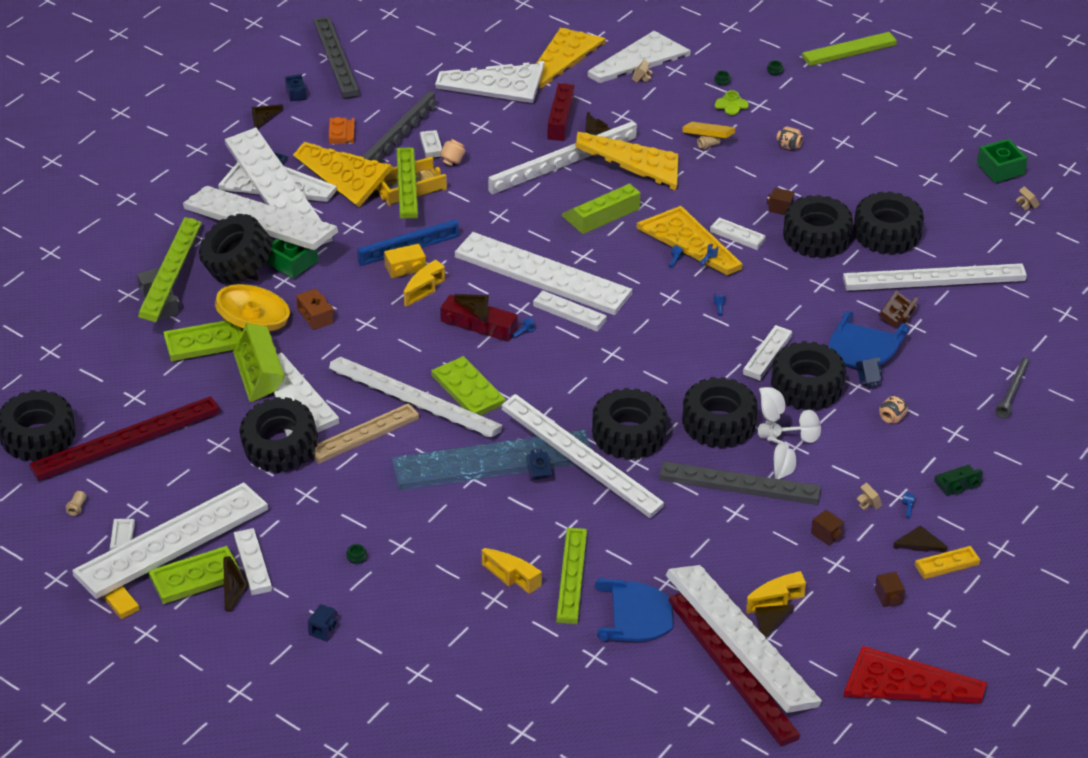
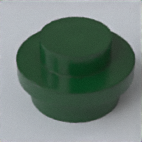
(775, 67)
(722, 78)
(356, 553)

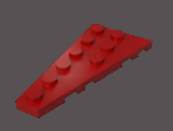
(895, 677)

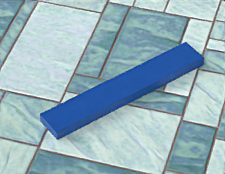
(423, 237)

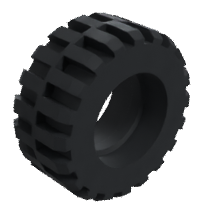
(888, 223)
(818, 226)
(235, 248)
(811, 360)
(629, 407)
(33, 409)
(715, 428)
(282, 453)

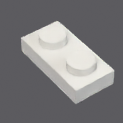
(431, 143)

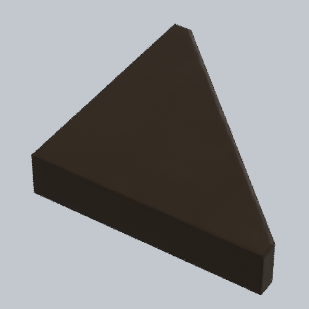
(264, 114)
(595, 126)
(474, 304)
(920, 540)
(233, 583)
(771, 617)

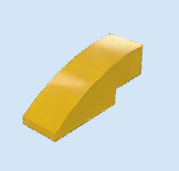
(424, 282)
(512, 569)
(777, 592)

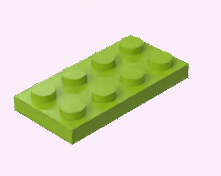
(201, 340)
(468, 386)
(190, 575)

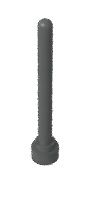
(1004, 407)

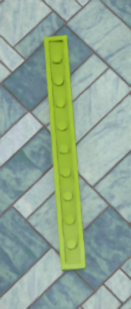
(169, 270)

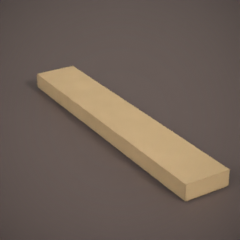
(364, 433)

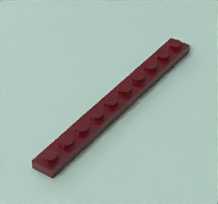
(124, 438)
(736, 673)

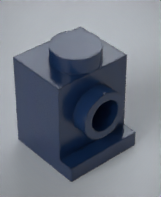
(295, 87)
(869, 371)
(536, 471)
(322, 622)

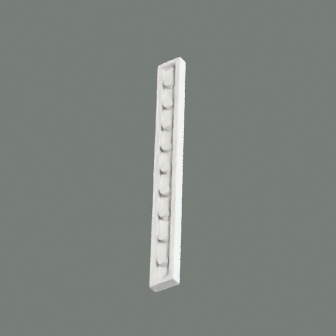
(553, 161)
(934, 277)
(415, 396)
(583, 456)

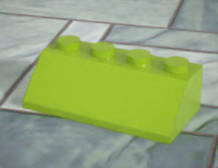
(604, 209)
(258, 362)

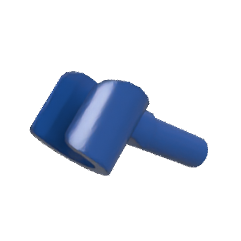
(677, 253)
(711, 253)
(719, 301)
(528, 326)
(908, 499)

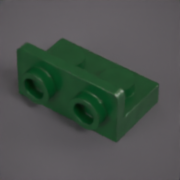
(959, 480)

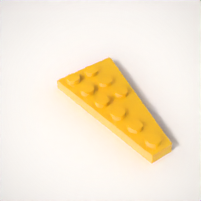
(565, 51)
(633, 157)
(350, 173)
(683, 230)

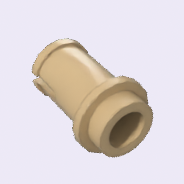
(704, 142)
(74, 506)

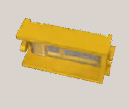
(426, 181)

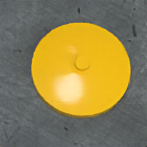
(252, 305)

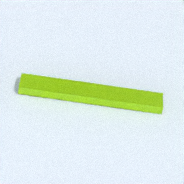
(849, 48)
(407, 183)
(571, 576)

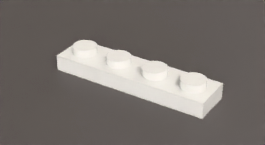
(569, 310)
(764, 356)
(252, 561)

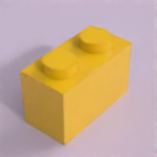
(404, 260)

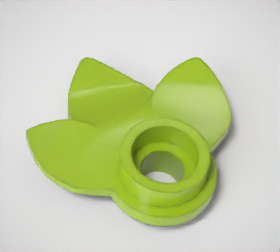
(731, 103)

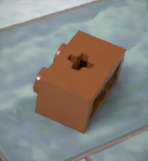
(315, 309)

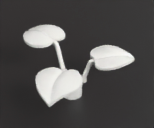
(773, 405)

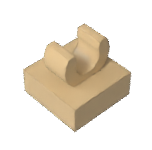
(642, 72)
(1027, 197)
(869, 497)

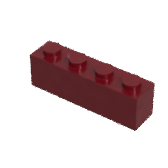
(560, 112)
(499, 323)

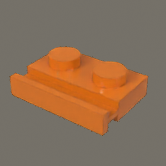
(341, 130)

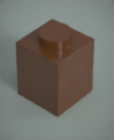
(780, 200)
(827, 527)
(889, 589)

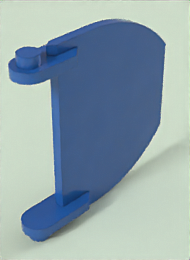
(861, 343)
(638, 611)

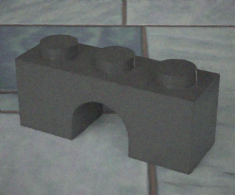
(145, 282)

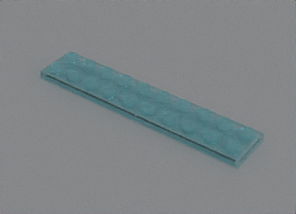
(475, 462)

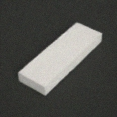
(738, 233)

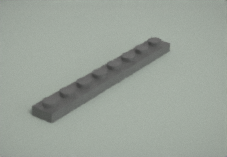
(336, 57)
(402, 128)
(740, 483)

